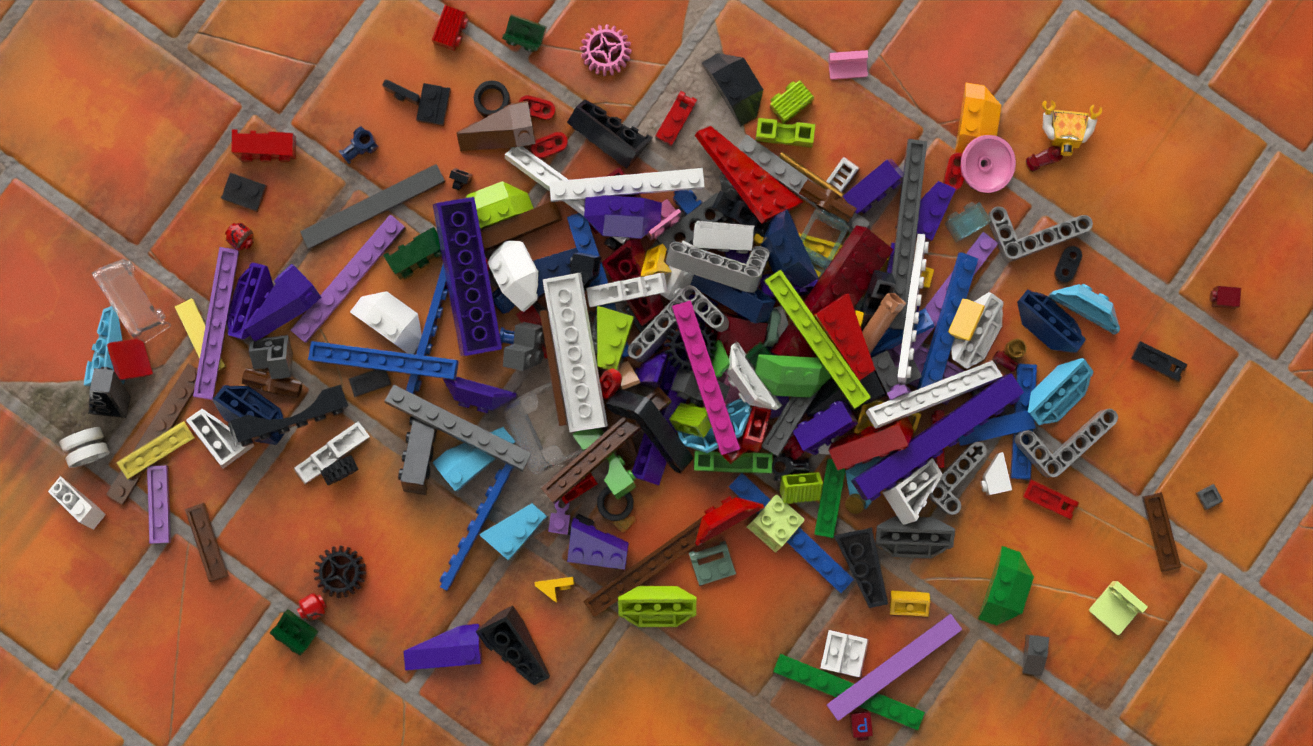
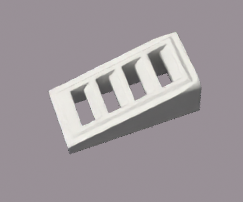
(844, 161)

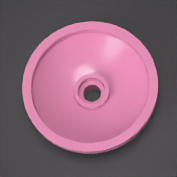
(998, 165)

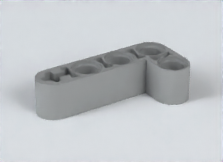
(959, 475)

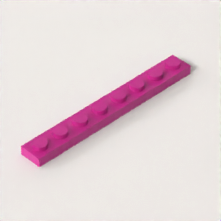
(705, 377)

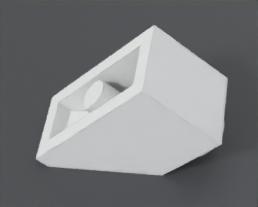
(996, 476)

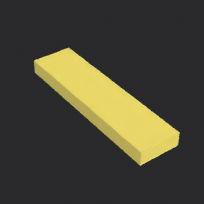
(194, 325)
(155, 450)

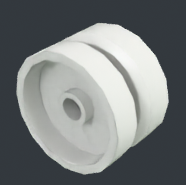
(84, 447)

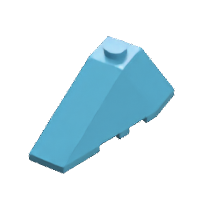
(464, 462)

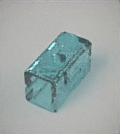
(967, 222)

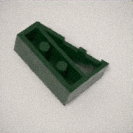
(414, 254)

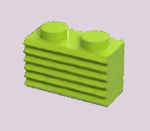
(791, 101)
(691, 420)
(801, 487)

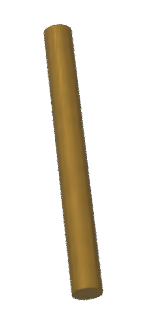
(809, 174)

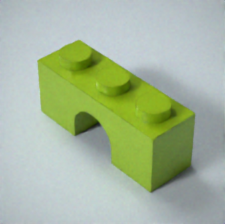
(789, 134)

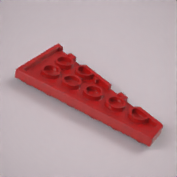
(756, 186)

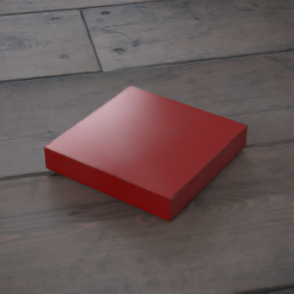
(129, 359)

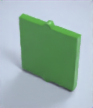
(721, 360)

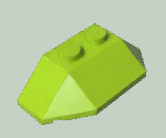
(499, 203)
(657, 606)

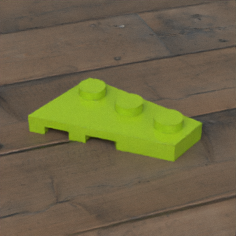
(612, 336)

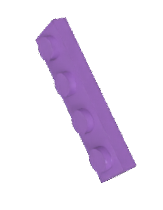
(158, 504)

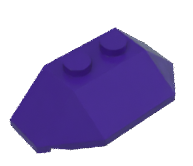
(622, 215)
(247, 298)
(478, 394)

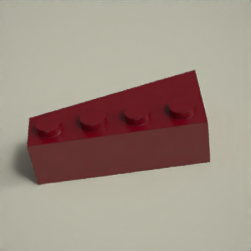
(628, 264)

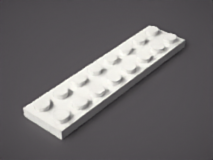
(575, 352)

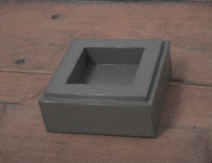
(1209, 497)

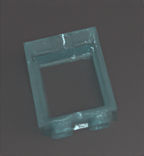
(837, 223)

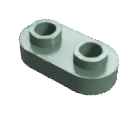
(772, 335)

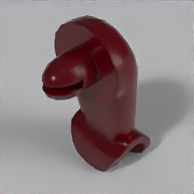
(1044, 158)

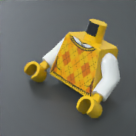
(1068, 128)

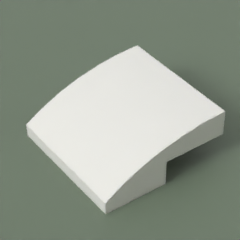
(844, 653)

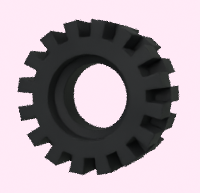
(339, 470)

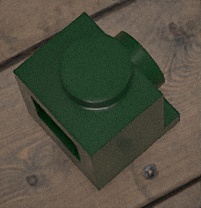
(753, 353)

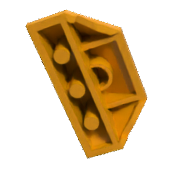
(978, 115)

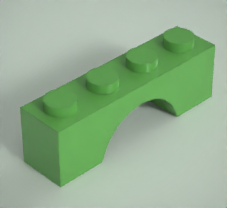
(747, 463)
(617, 479)

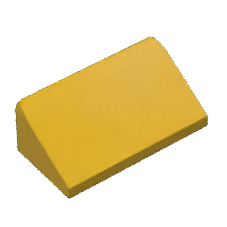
(966, 320)
(909, 603)

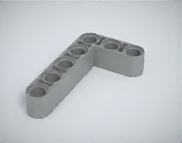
(1036, 238)
(719, 268)
(655, 326)
(1069, 446)

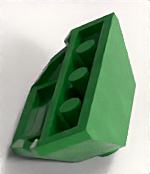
(1007, 588)

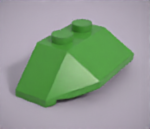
(791, 375)

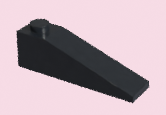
(831, 393)
(510, 638)

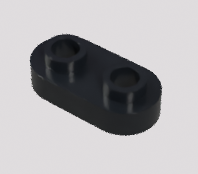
(1068, 263)

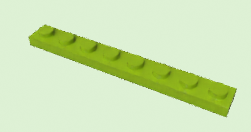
(817, 339)

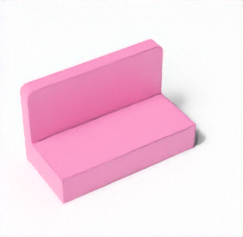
(848, 65)

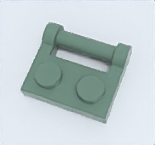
(715, 569)

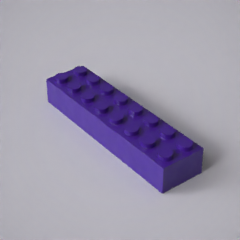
(467, 276)

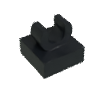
(460, 177)

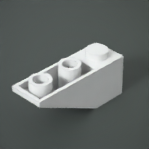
(76, 503)

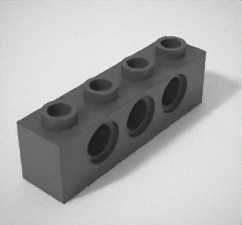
(683, 226)

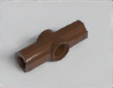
(827, 200)
(263, 381)

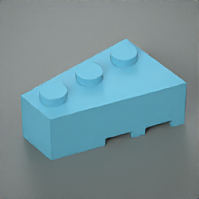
(514, 531)

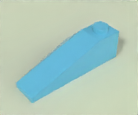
(108, 331)

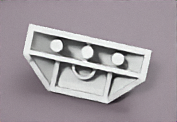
(515, 273)
(390, 319)
(974, 351)
(743, 376)

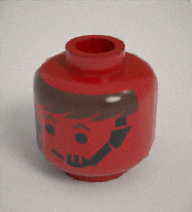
(239, 236)
(311, 607)

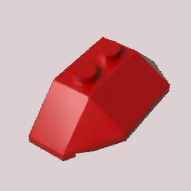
(727, 515)

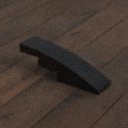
(738, 212)

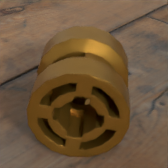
(1015, 345)

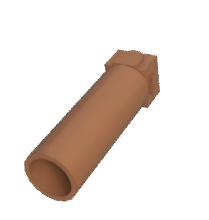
(882, 319)

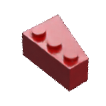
(263, 146)

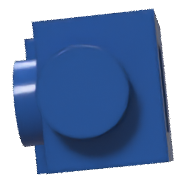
(686, 201)

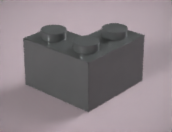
(527, 347)
(272, 354)
(888, 373)
(687, 387)

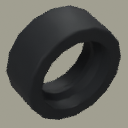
(490, 85)
(613, 517)

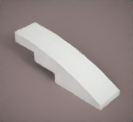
(626, 289)
(331, 452)

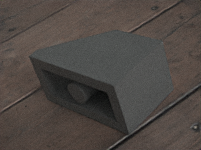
(1035, 654)

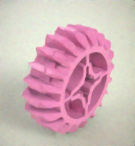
(602, 34)

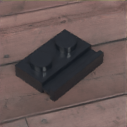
(433, 104)
(243, 192)

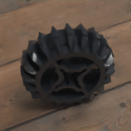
(680, 346)
(335, 564)

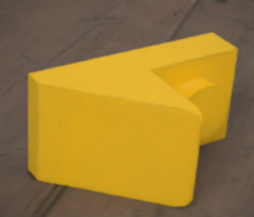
(654, 261)
(549, 586)

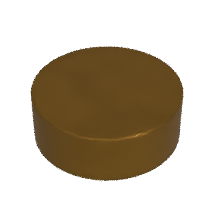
(855, 503)

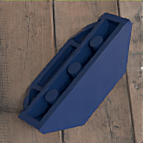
(788, 251)
(1049, 322)
(242, 401)

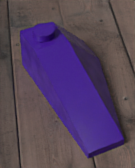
(652, 370)

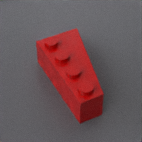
(844, 331)
(871, 443)

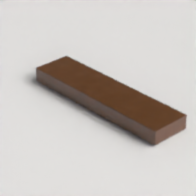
(1161, 532)
(206, 542)

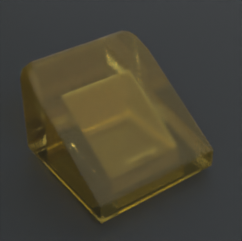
(624, 524)

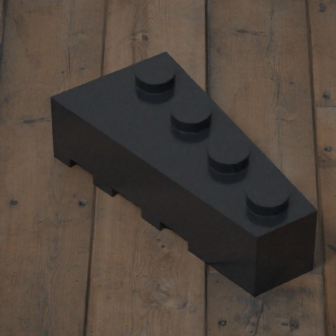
(108, 394)

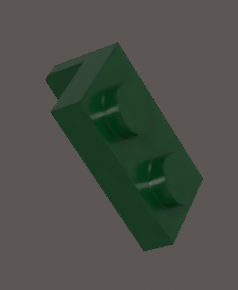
(524, 33)
(294, 632)

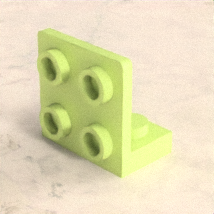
(775, 523)
(1117, 607)

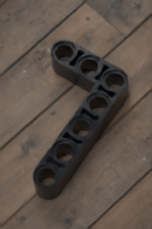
(654, 426)

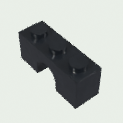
(880, 285)

